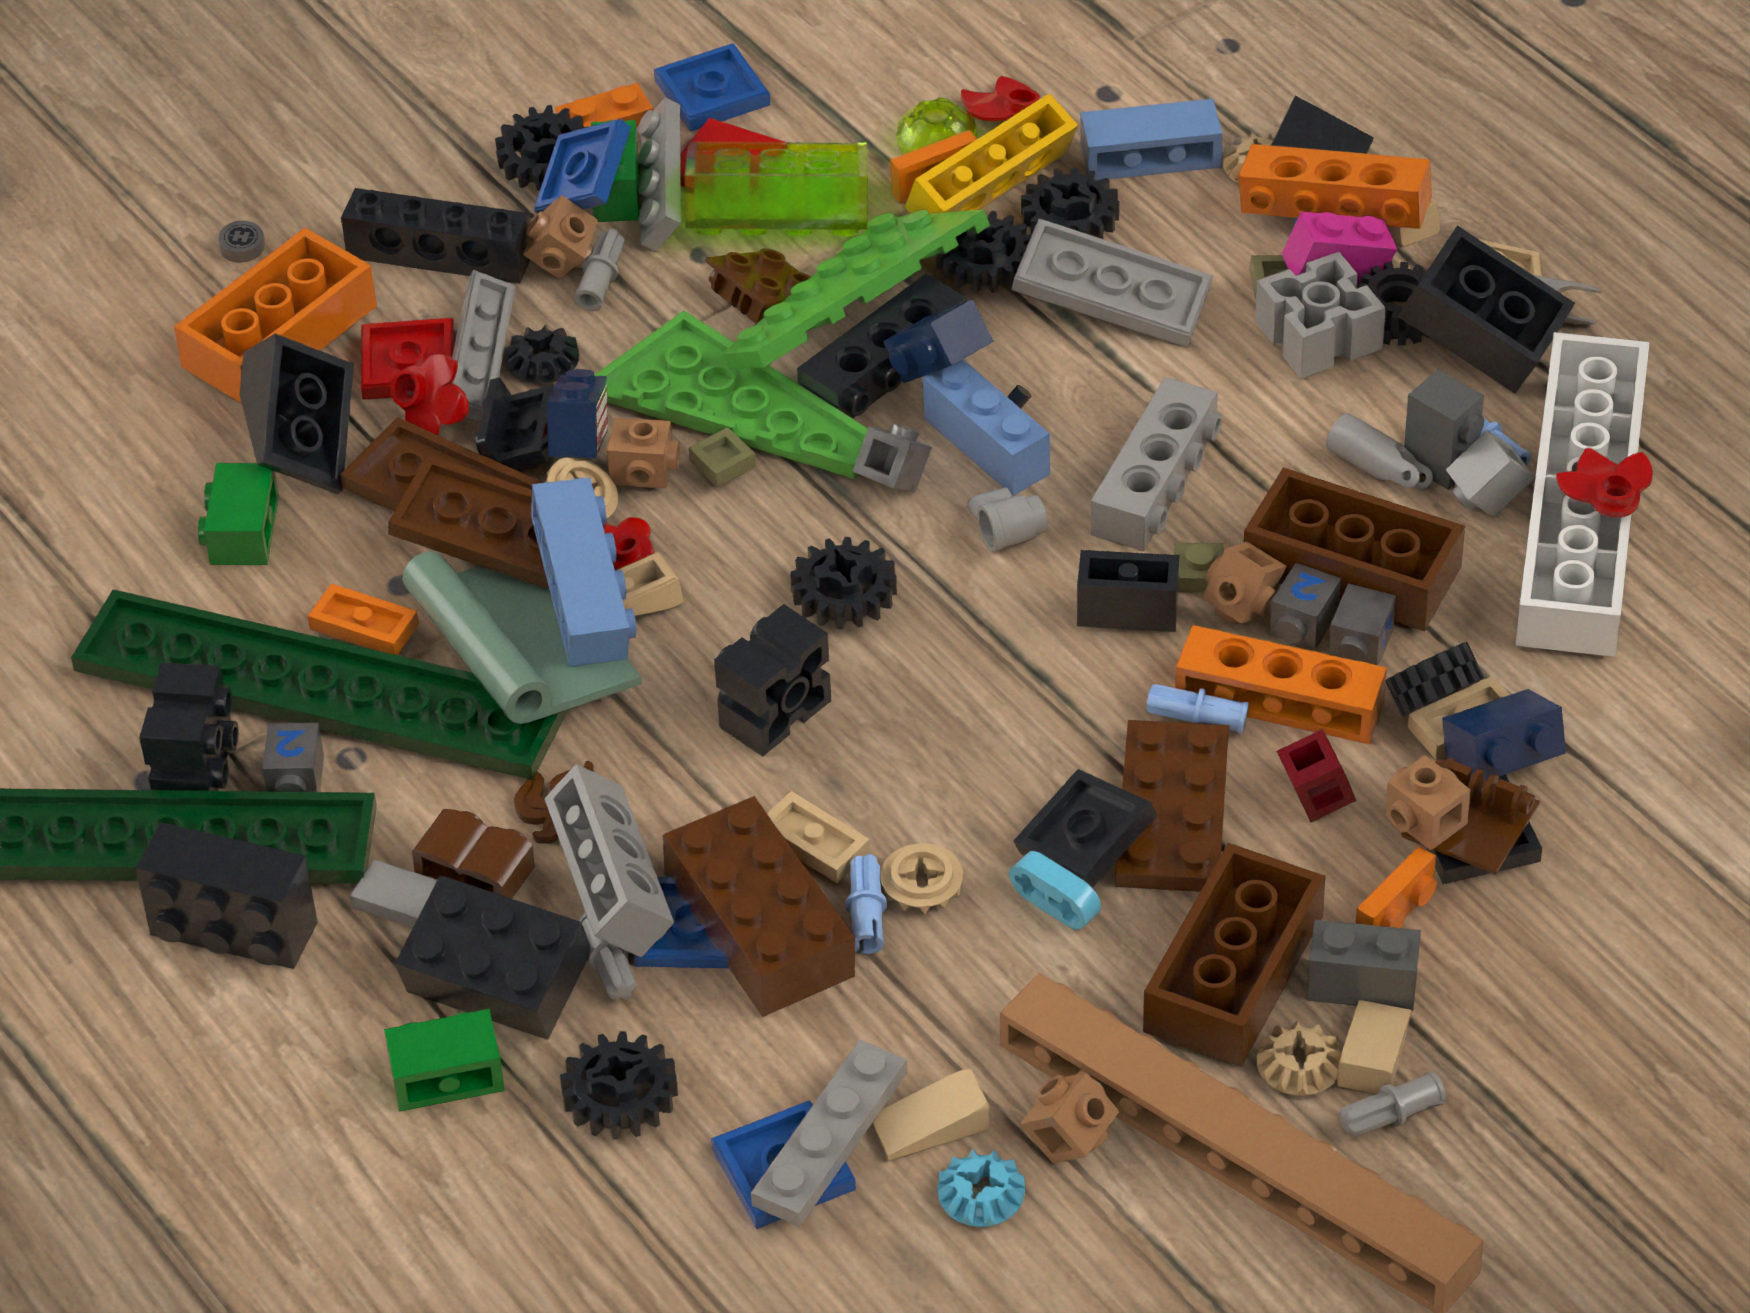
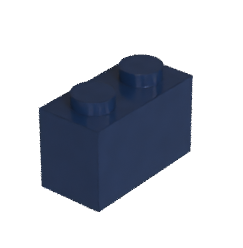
(938, 341)
(1505, 733)

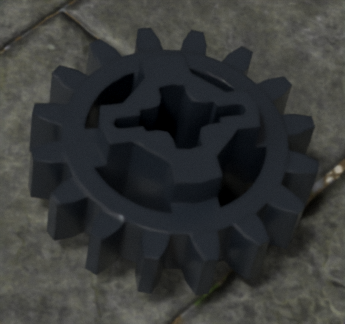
(535, 140)
(1072, 202)
(986, 256)
(843, 582)
(619, 1085)

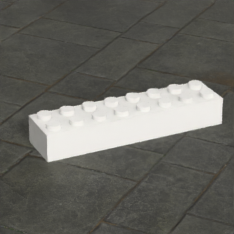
(1572, 550)

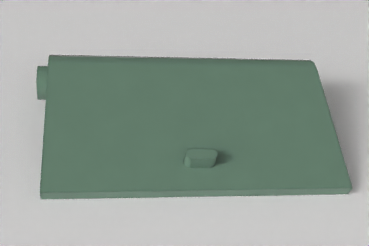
(510, 639)

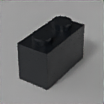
(1128, 590)

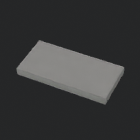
(1112, 282)

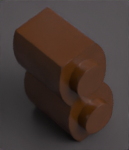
(474, 853)

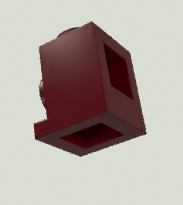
(1316, 775)

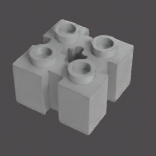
(1320, 315)

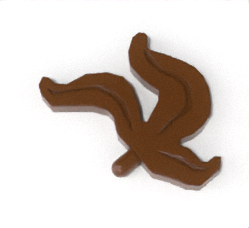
(533, 808)

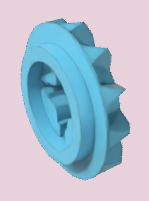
(994, 1203)

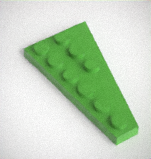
(861, 270)
(686, 381)

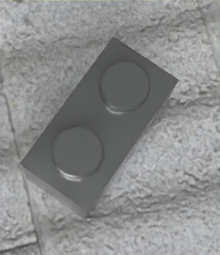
(1442, 423)
(1363, 964)

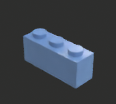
(1151, 139)
(987, 426)

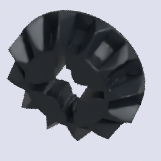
(545, 366)

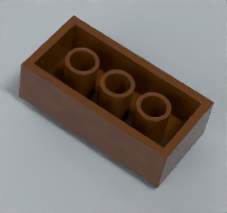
(1360, 541)
(759, 906)
(1233, 954)

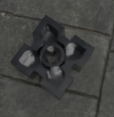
(772, 679)
(189, 729)

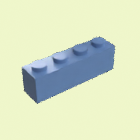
(581, 571)

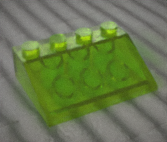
(779, 189)

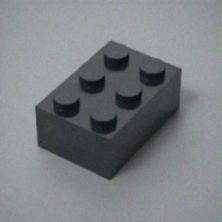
(1486, 309)
(227, 895)
(493, 955)

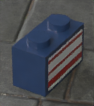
(577, 415)

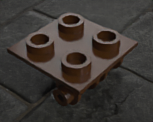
(753, 280)
(1495, 818)

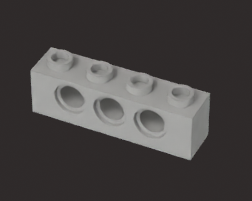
(1155, 464)
(608, 861)

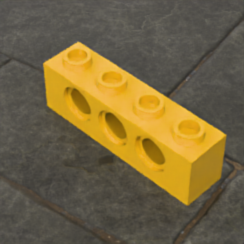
(996, 160)

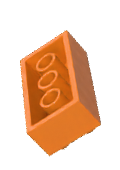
(298, 291)

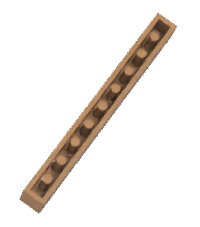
(1246, 1145)

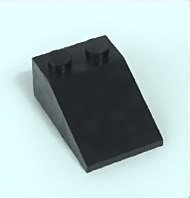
(297, 410)

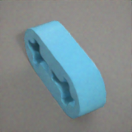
(1055, 890)

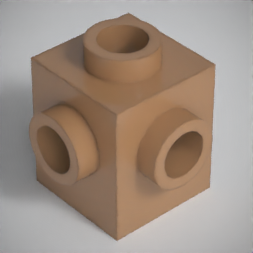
(560, 237)
(642, 452)
(1242, 583)
(1427, 802)
(1069, 1117)

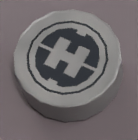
(241, 241)

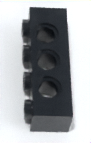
(436, 234)
(857, 365)

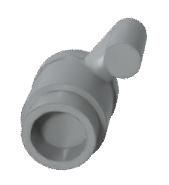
(1008, 519)

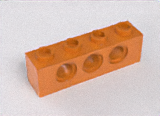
(1337, 182)
(1285, 683)

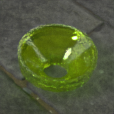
(917, 131)

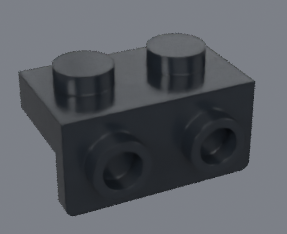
(514, 426)

